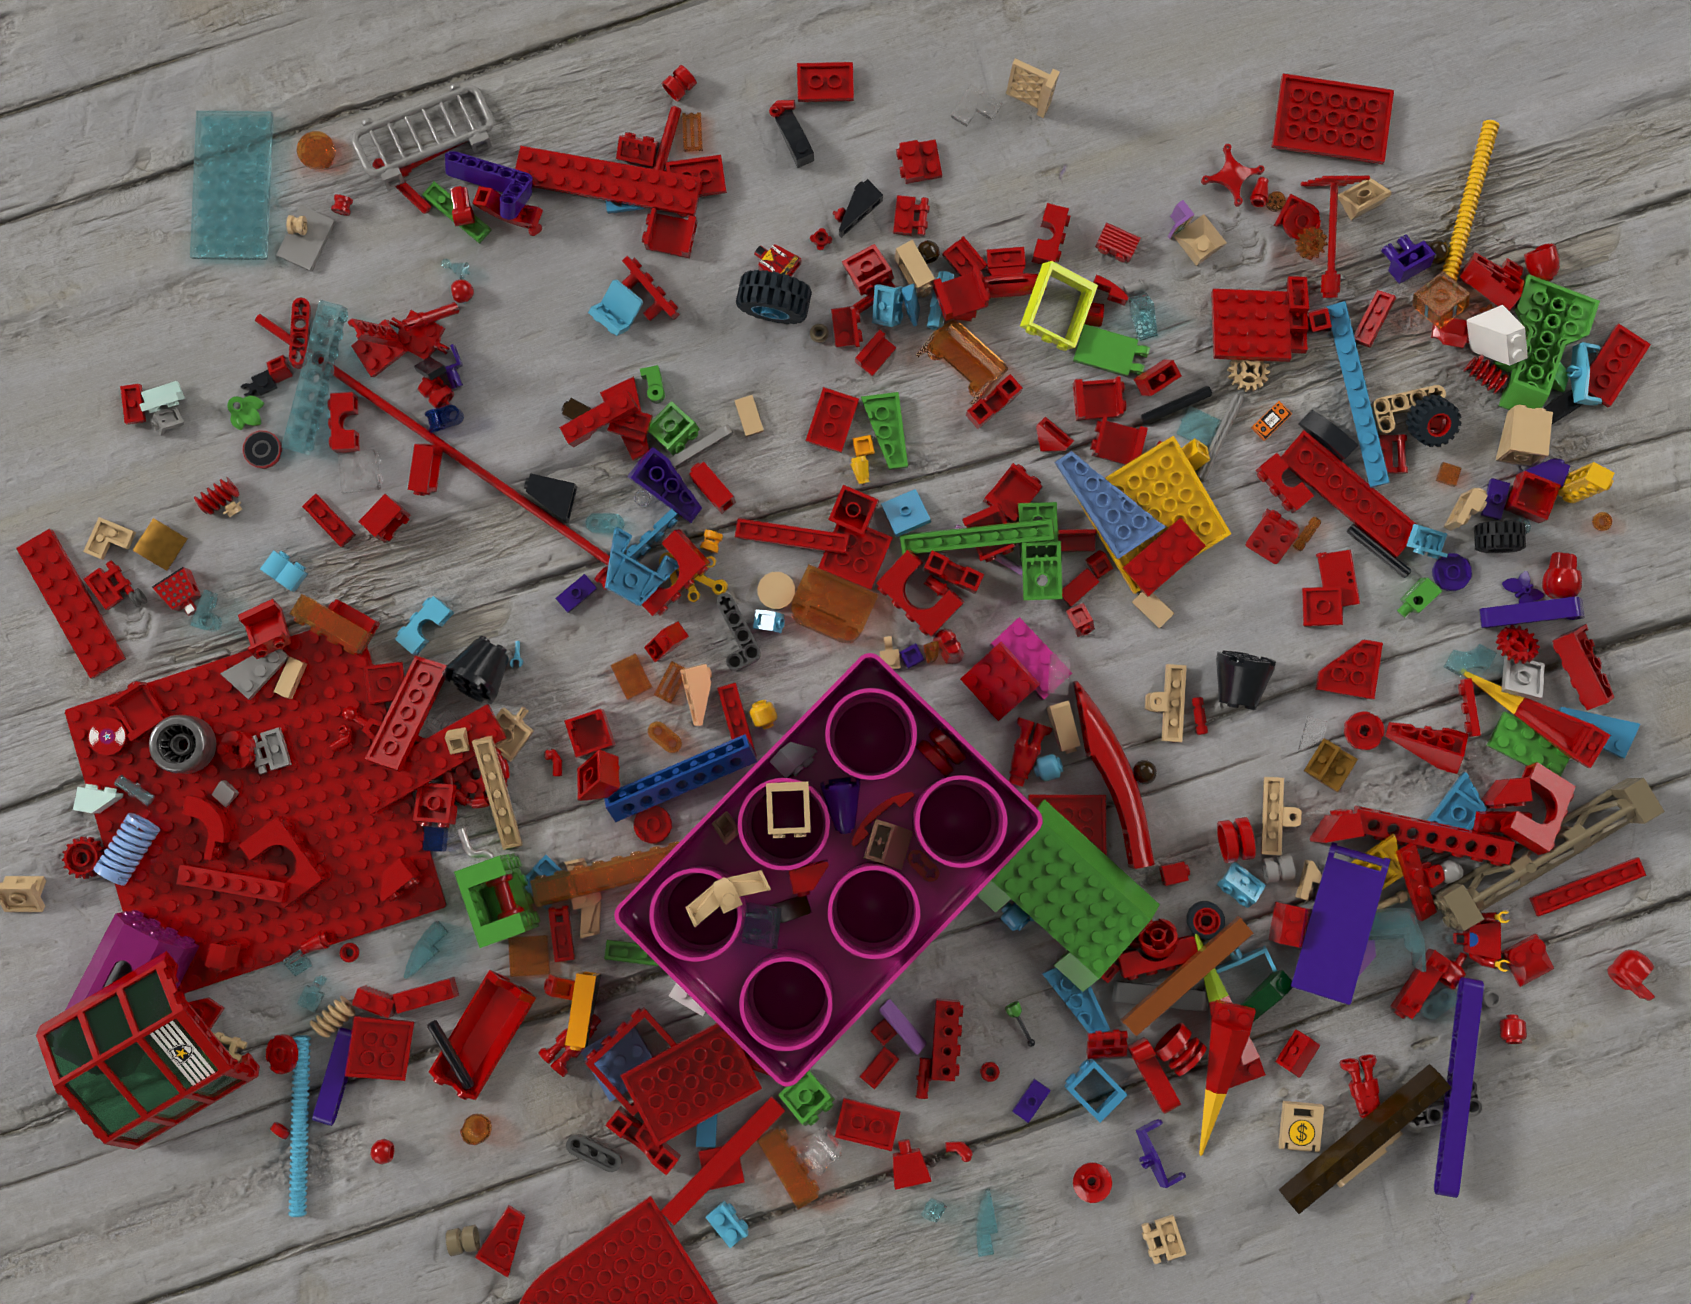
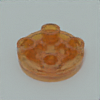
(316, 150)

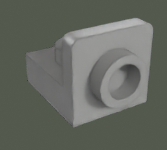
(166, 419)

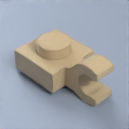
(890, 656)

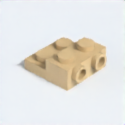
(1467, 505)

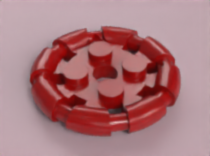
(470, 784)

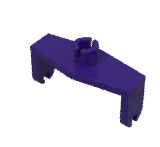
(1151, 1157)

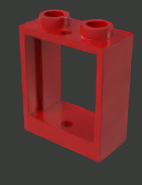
(425, 469)
(712, 487)

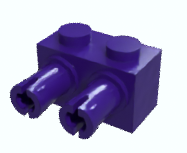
(1411, 261)

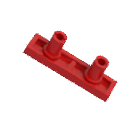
(658, 293)

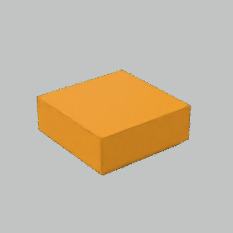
(863, 446)

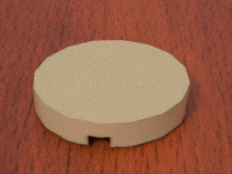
(776, 590)

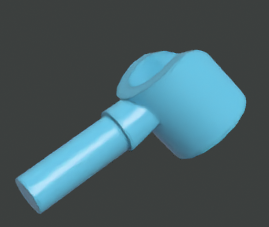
(517, 655)

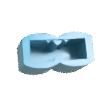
(284, 571)

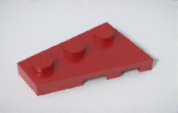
(502, 1241)

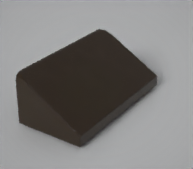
(794, 908)

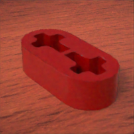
(927, 862)

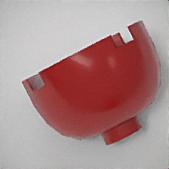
(1159, 938)

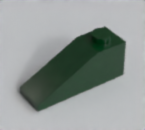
(1268, 993)

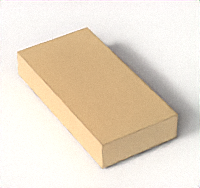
(749, 415)

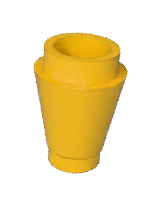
(860, 467)

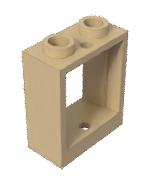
(914, 268)
(788, 786)

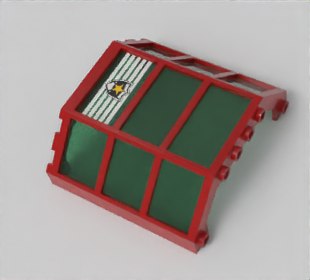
(138, 1057)

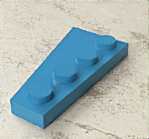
(1621, 731)

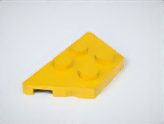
(1387, 849)

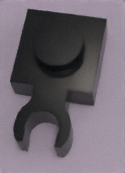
(261, 383)

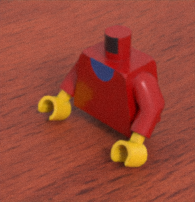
(1484, 940)

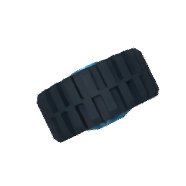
(773, 297)

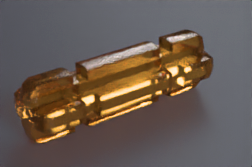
(1307, 533)

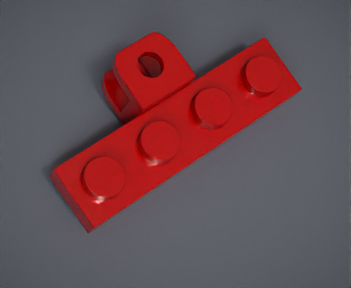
(1418, 879)

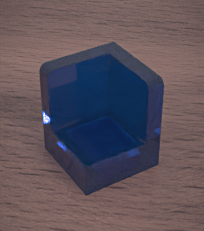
(435, 839)

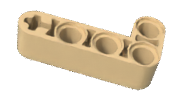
(1406, 402)

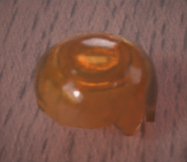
(476, 1129)

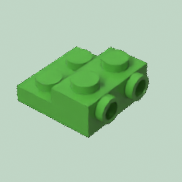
(673, 428)
(807, 1099)

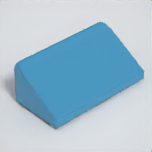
(911, 303)

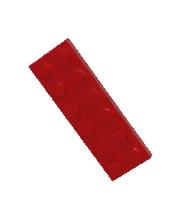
(407, 714)

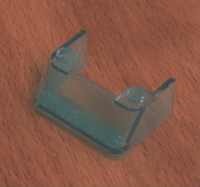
(1401, 923)

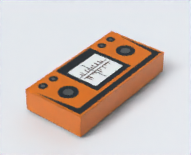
(1271, 420)

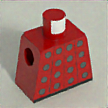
(179, 591)

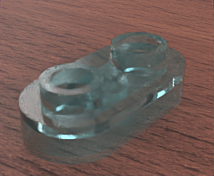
(604, 522)
(1438, 1005)

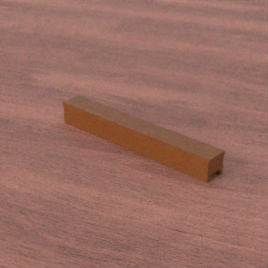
(1187, 976)

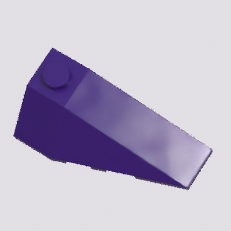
(661, 480)

